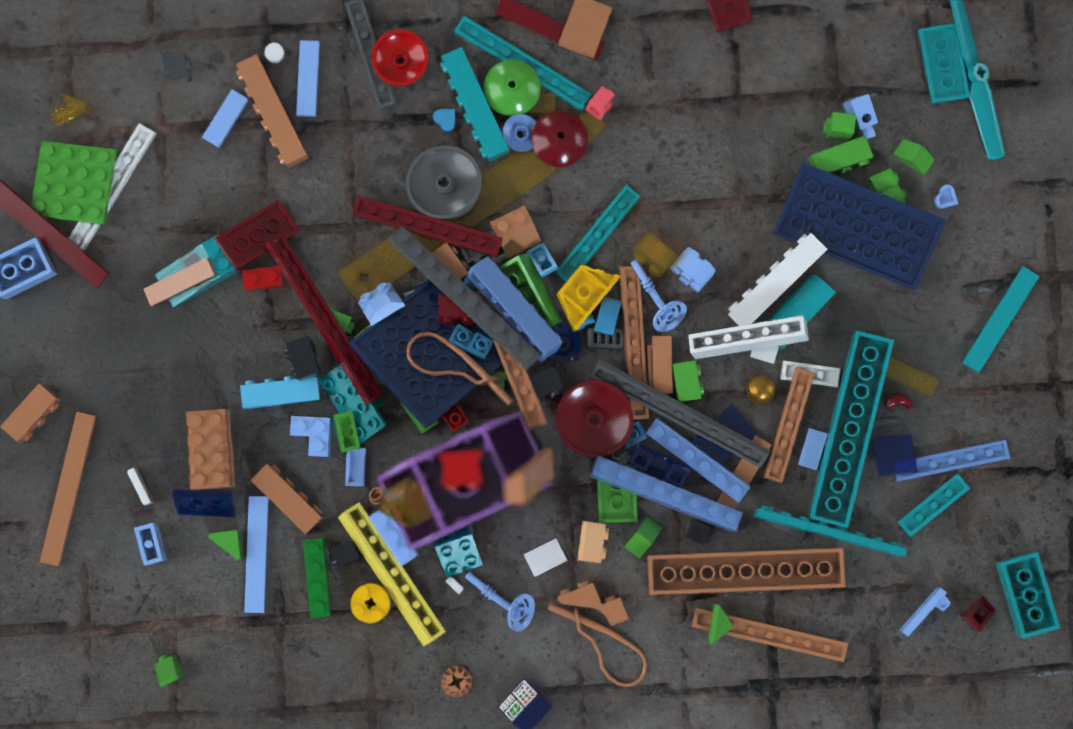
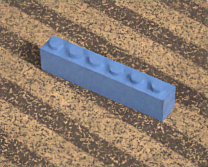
(514, 307)

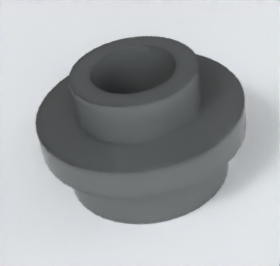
(621, 456)

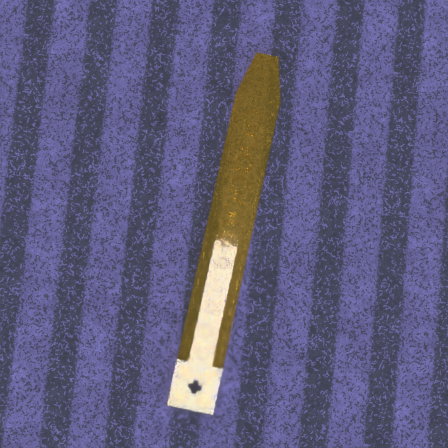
(499, 187)

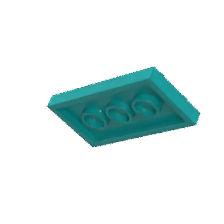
(943, 63)

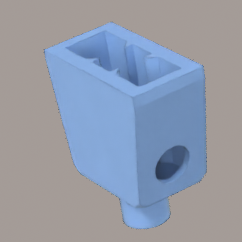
(862, 107)

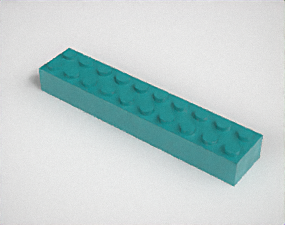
(850, 429)

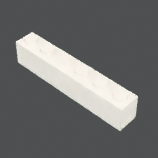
(780, 278)
(748, 337)

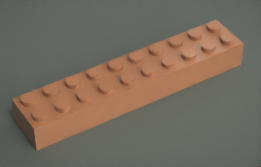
(745, 571)

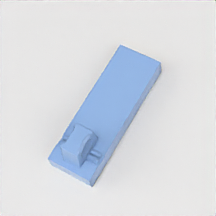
(936, 599)

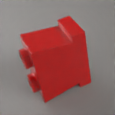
(461, 469)

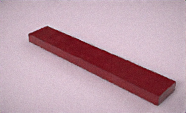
(535, 22)

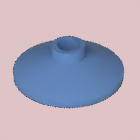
(522, 124)

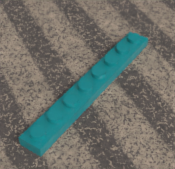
(838, 533)

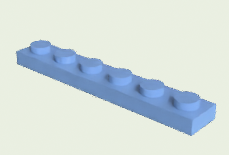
(698, 459)

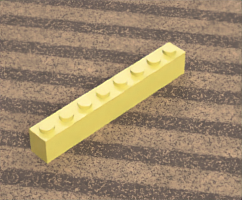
(391, 574)

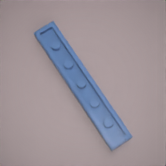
(958, 459)

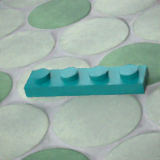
(933, 505)

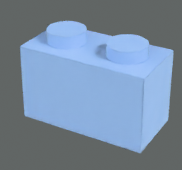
(150, 544)

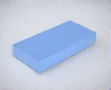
(812, 449)
(355, 467)

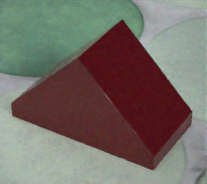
(978, 614)

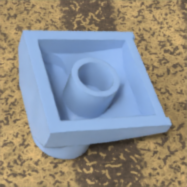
(380, 302)

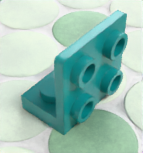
(457, 551)

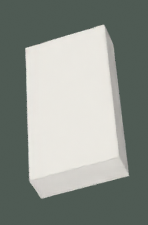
(140, 486)

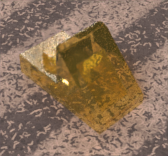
(74, 108)

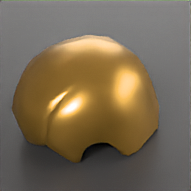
(760, 389)

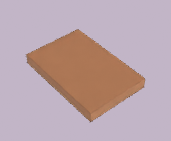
(585, 27)

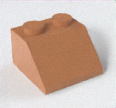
(516, 231)

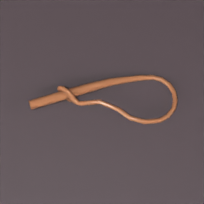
(487, 379)
(579, 619)

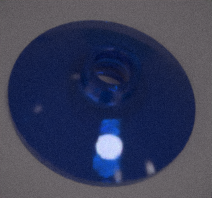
(573, 344)

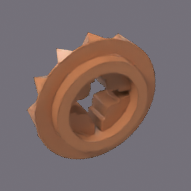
(465, 684)

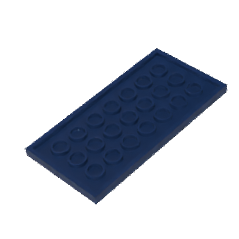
(860, 225)

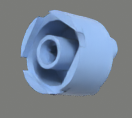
(692, 269)

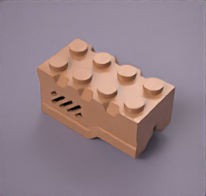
(210, 449)

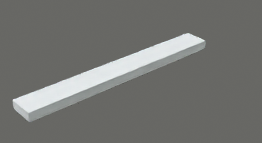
(123, 170)

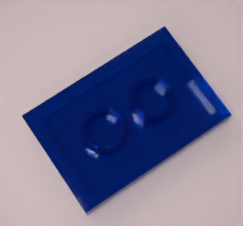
(733, 420)
(204, 503)

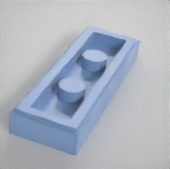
(225, 118)

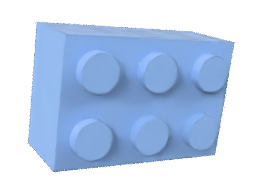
(24, 268)

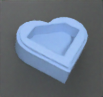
(946, 197)

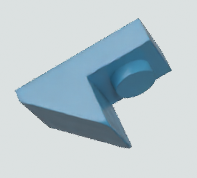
(542, 260)

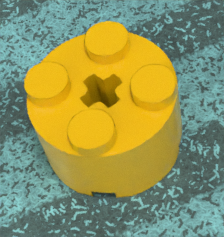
(361, 608)

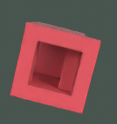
(600, 103)

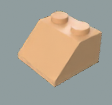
(592, 541)

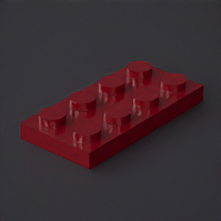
(246, 239)

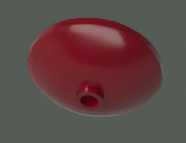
(559, 151)

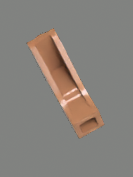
(588, 597)

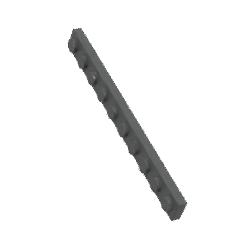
(464, 298)
(682, 414)

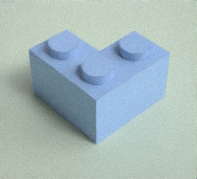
(319, 433)

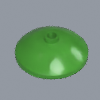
(512, 100)

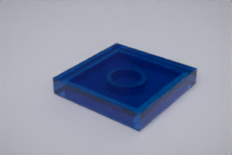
(895, 455)

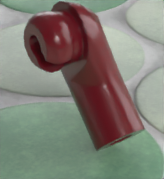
(898, 398)

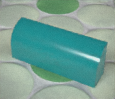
(805, 300)

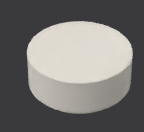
(274, 52)
(454, 585)

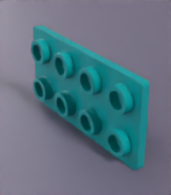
(346, 398)

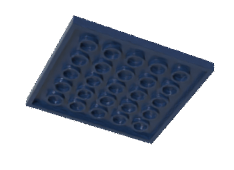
(385, 353)

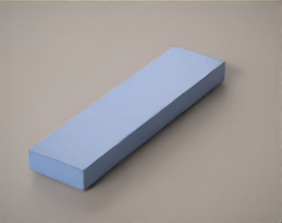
(308, 78)

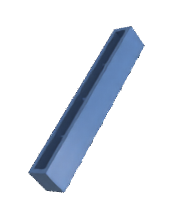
(665, 494)

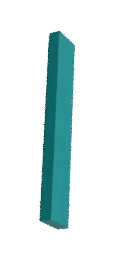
(598, 232)
(1000, 319)

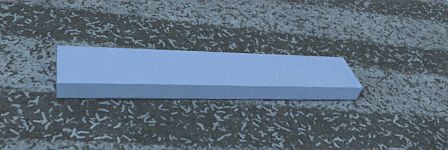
(256, 554)

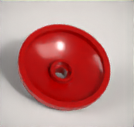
(398, 45)

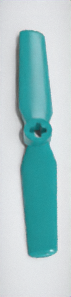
(979, 89)

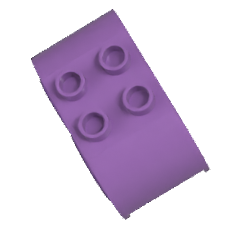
(504, 450)

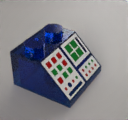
(525, 706)

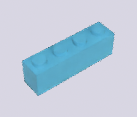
(279, 392)

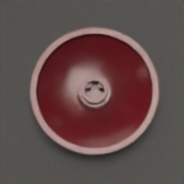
(594, 418)

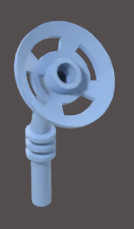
(664, 310)
(514, 608)

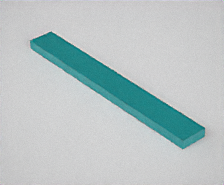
(504, 51)

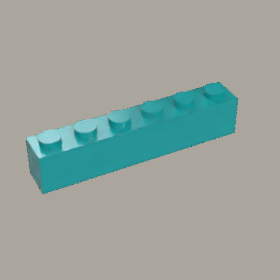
(475, 104)

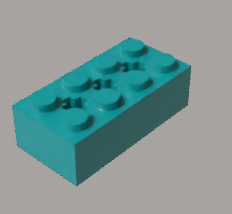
(1039, 598)

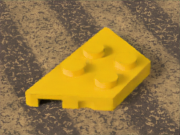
(584, 293)

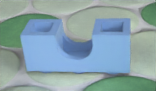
(393, 537)

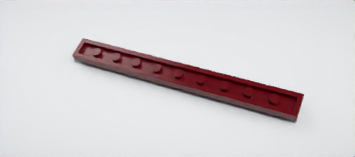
(323, 318)

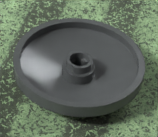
(444, 182)

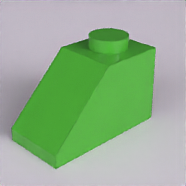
(168, 669)

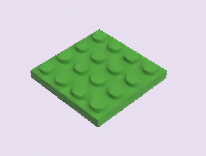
(74, 182)

